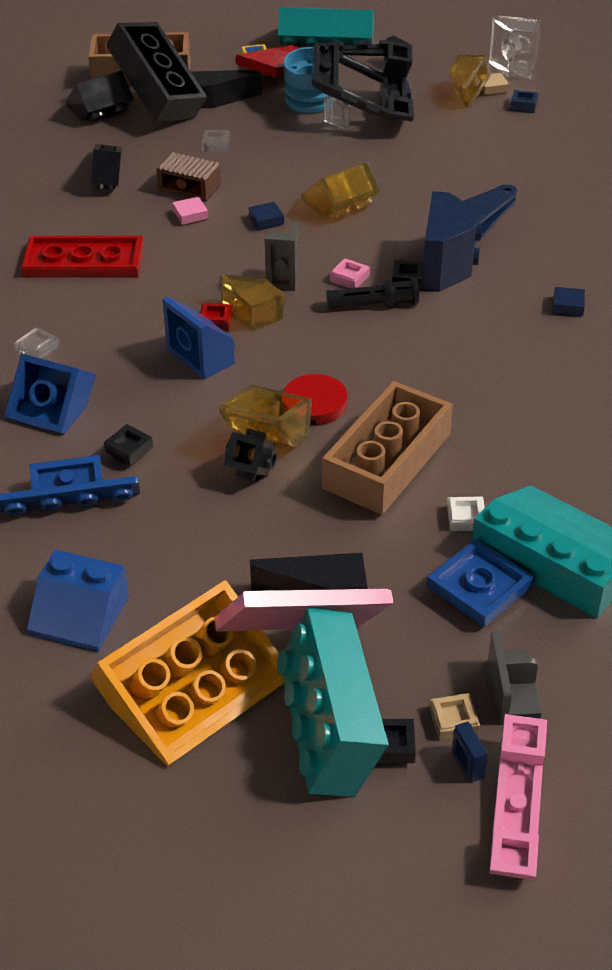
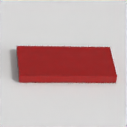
(266, 61)
(83, 256)

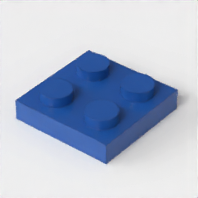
(480, 582)

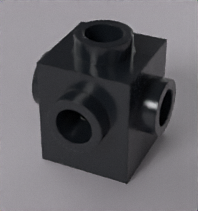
(239, 454)

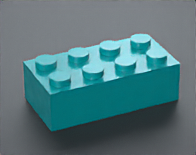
(331, 703)

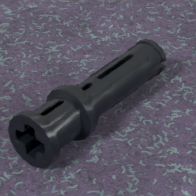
(387, 293)

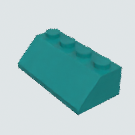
(324, 26)

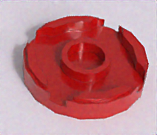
(327, 396)

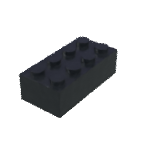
(156, 71)

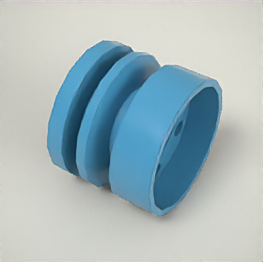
(298, 86)

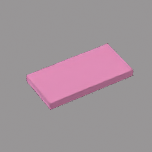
(286, 608)

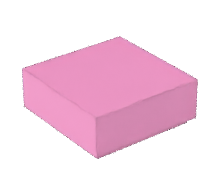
(190, 210)
(349, 274)

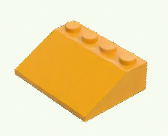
(186, 677)

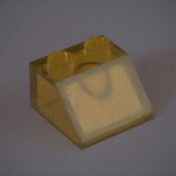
(342, 191)
(270, 411)

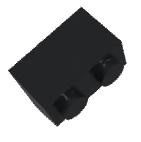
(100, 96)

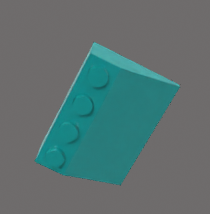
(554, 543)

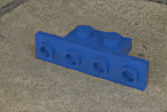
(66, 483)

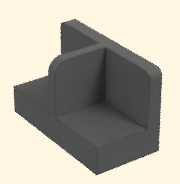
(283, 258)
(513, 680)

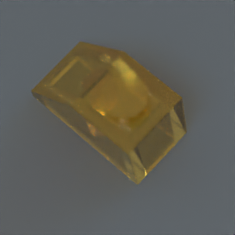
(469, 76)
(252, 300)

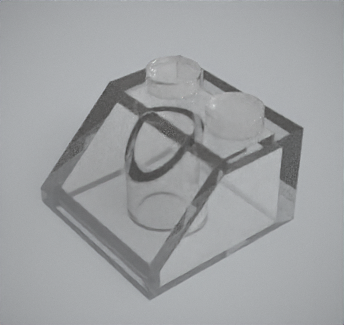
(515, 45)

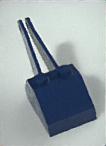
(454, 231)

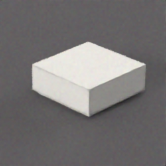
(463, 511)

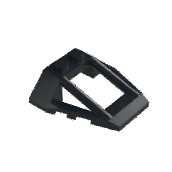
(392, 79)

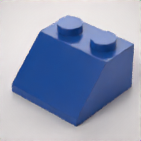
(196, 339)
(48, 393)
(77, 600)

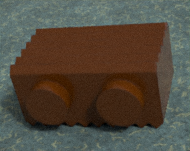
(188, 176)

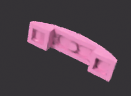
(518, 798)

